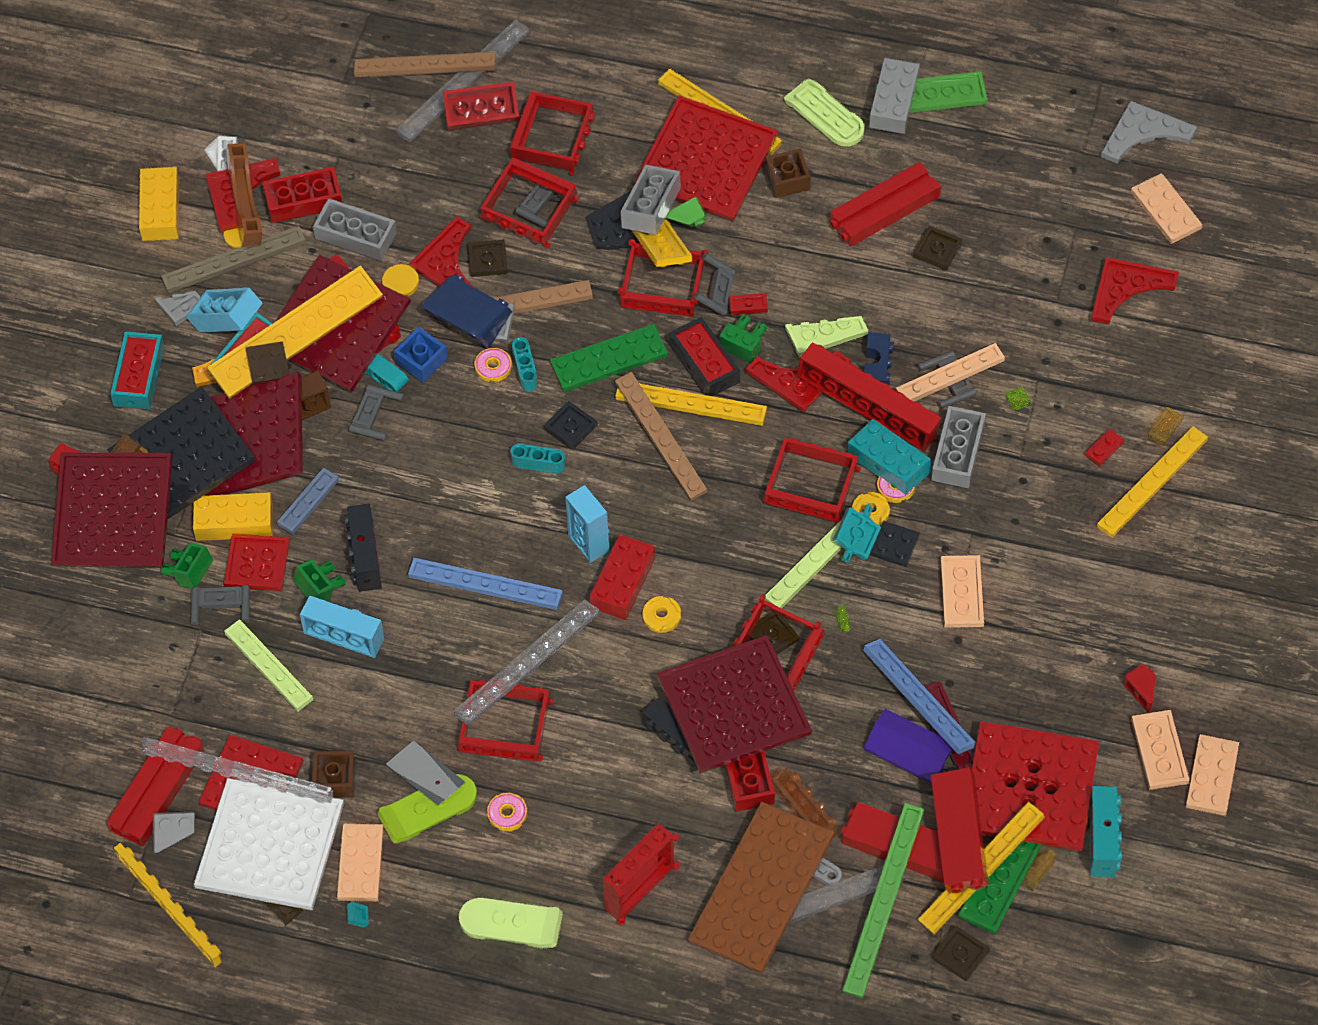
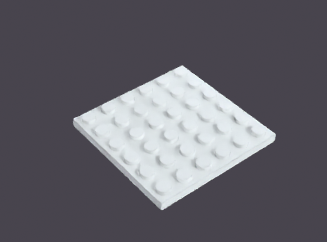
(268, 845)

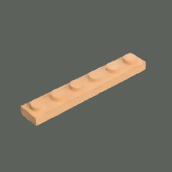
(952, 373)

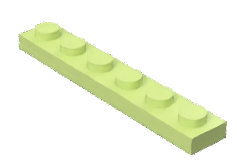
(804, 570)
(268, 665)

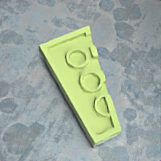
(825, 333)

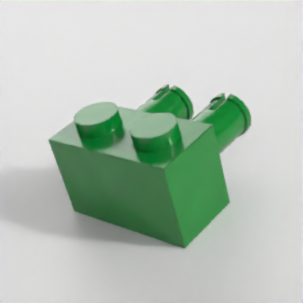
(740, 342)
(190, 566)
(314, 583)

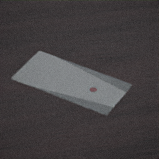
(425, 773)

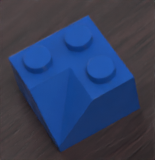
(420, 354)

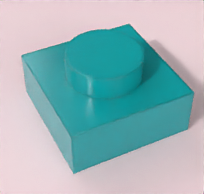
(357, 914)

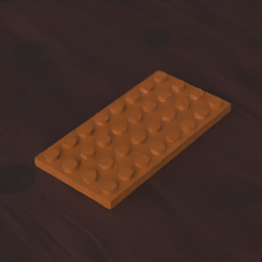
(761, 887)

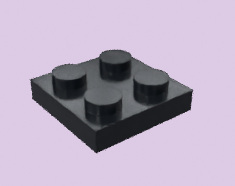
(570, 425)
(895, 544)

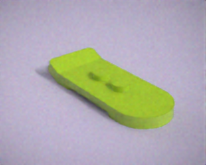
(417, 812)

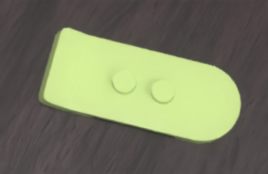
(826, 113)
(511, 922)

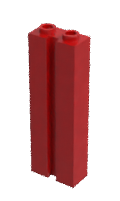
(884, 204)
(152, 791)
(959, 830)
(874, 831)

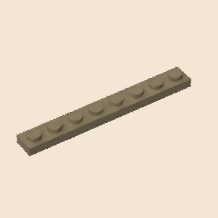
(233, 259)

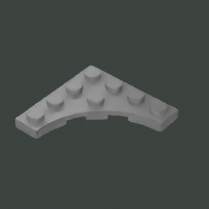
(1142, 126)

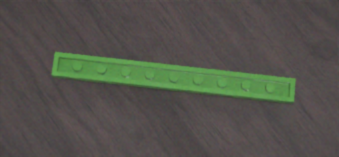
(883, 901)

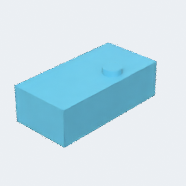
(224, 309)
(587, 523)
(342, 626)

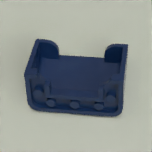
(468, 309)

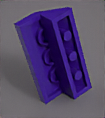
(908, 746)

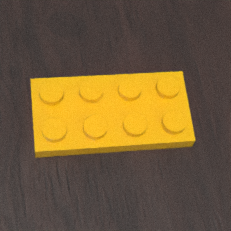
(664, 247)

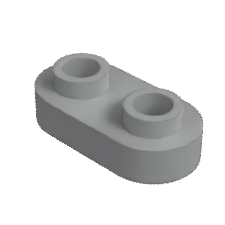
(827, 869)

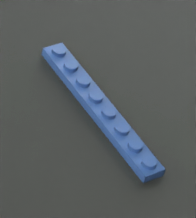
(485, 583)
(919, 696)

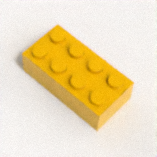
(159, 204)
(223, 515)

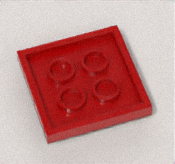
(257, 562)

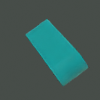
(524, 357)
(386, 374)
(545, 464)

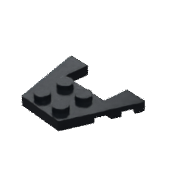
(607, 228)

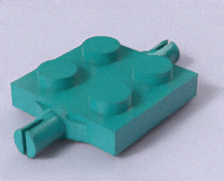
(857, 533)

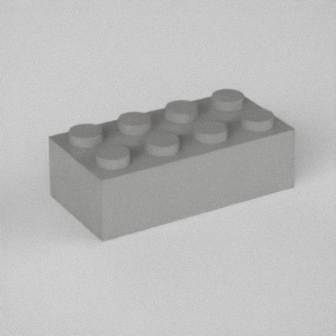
(894, 95)
(650, 199)
(355, 229)
(958, 447)

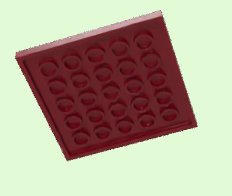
(351, 347)
(270, 426)
(112, 510)
(734, 704)

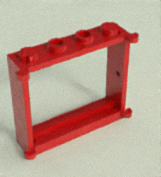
(535, 100)
(539, 177)
(658, 303)
(803, 504)
(808, 649)
(502, 748)
(639, 872)

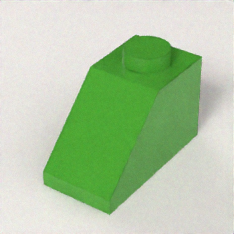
(689, 213)

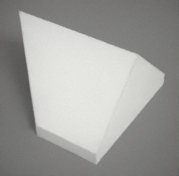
(217, 151)

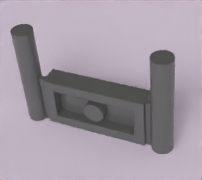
(534, 204)
(720, 286)
(961, 390)
(369, 410)
(220, 598)

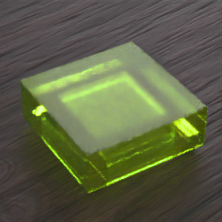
(1017, 398)
(843, 618)

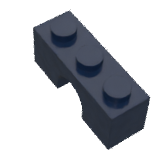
(879, 348)

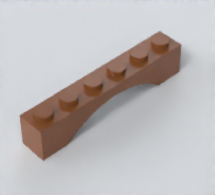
(239, 175)

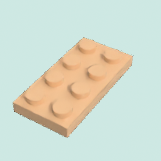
(1166, 208)
(962, 591)
(1160, 749)
(1212, 775)
(360, 862)

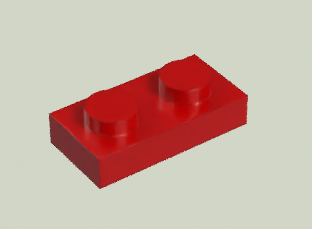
(748, 304)
(1104, 447)

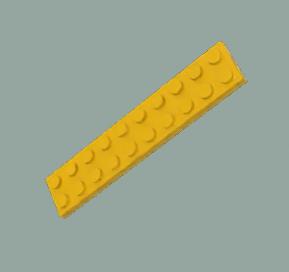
(300, 327)

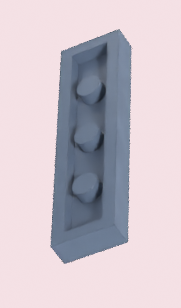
(308, 501)

